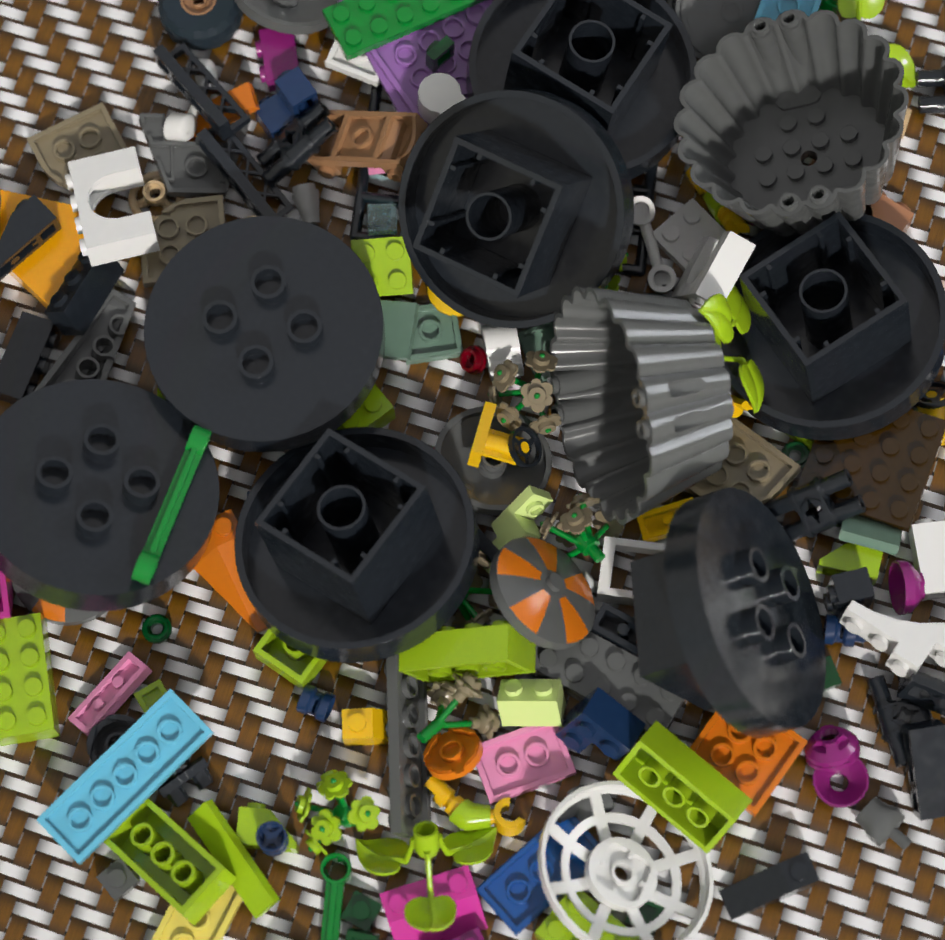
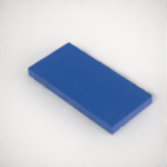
(516, 887)

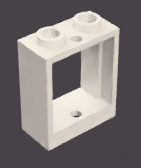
(614, 595)

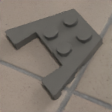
(182, 164)

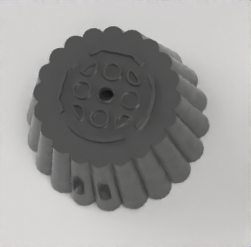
(787, 95)
(638, 397)

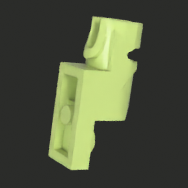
(519, 517)

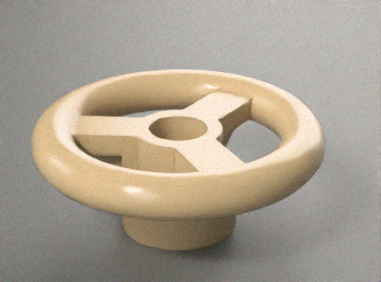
(153, 185)

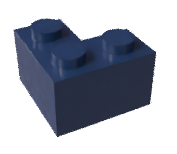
(293, 98)
(601, 722)

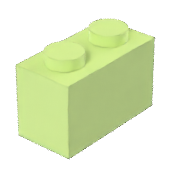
(531, 702)

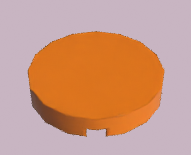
(453, 753)

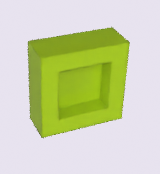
(150, 695)

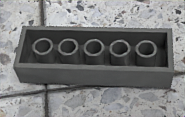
(604, 665)

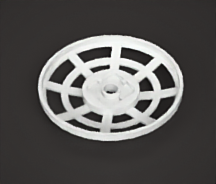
(623, 854)

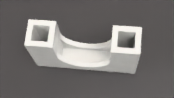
(104, 237)
(713, 268)
(928, 555)

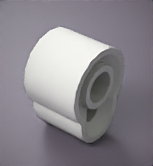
(437, 95)
(501, 345)

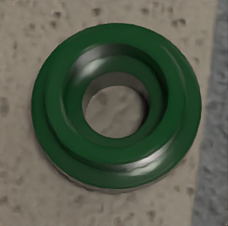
(797, 447)
(153, 620)

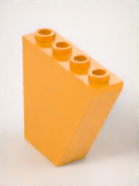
(47, 266)

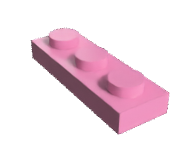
(110, 693)

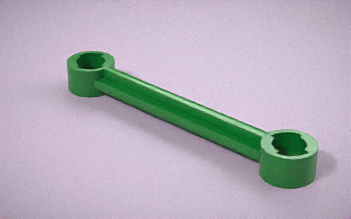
(159, 534)
(333, 897)

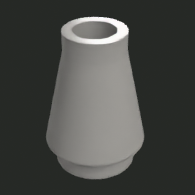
(307, 202)

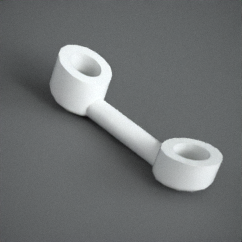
(184, 125)
(660, 274)

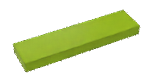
(231, 853)

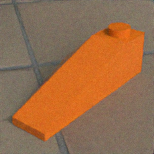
(220, 569)

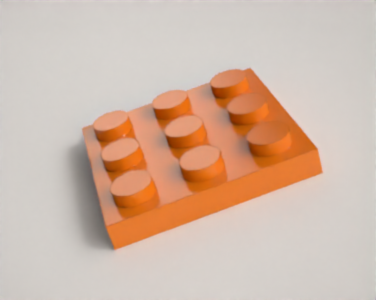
(748, 761)

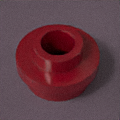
(473, 359)

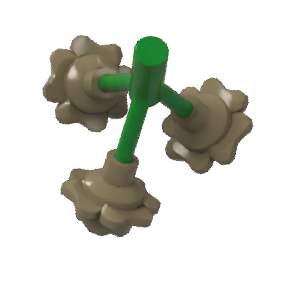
(446, 698)

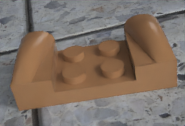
(369, 141)

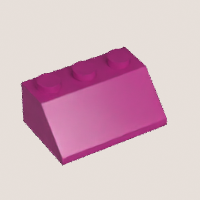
(454, 883)

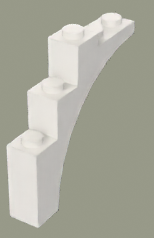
(902, 640)

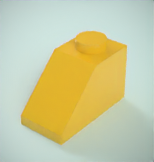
(364, 726)

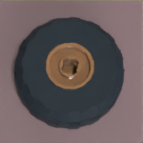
(200, 22)

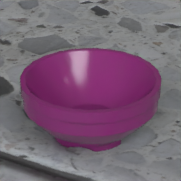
(905, 587)
(834, 753)
(857, 780)

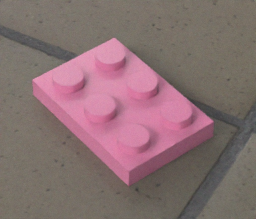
(523, 762)

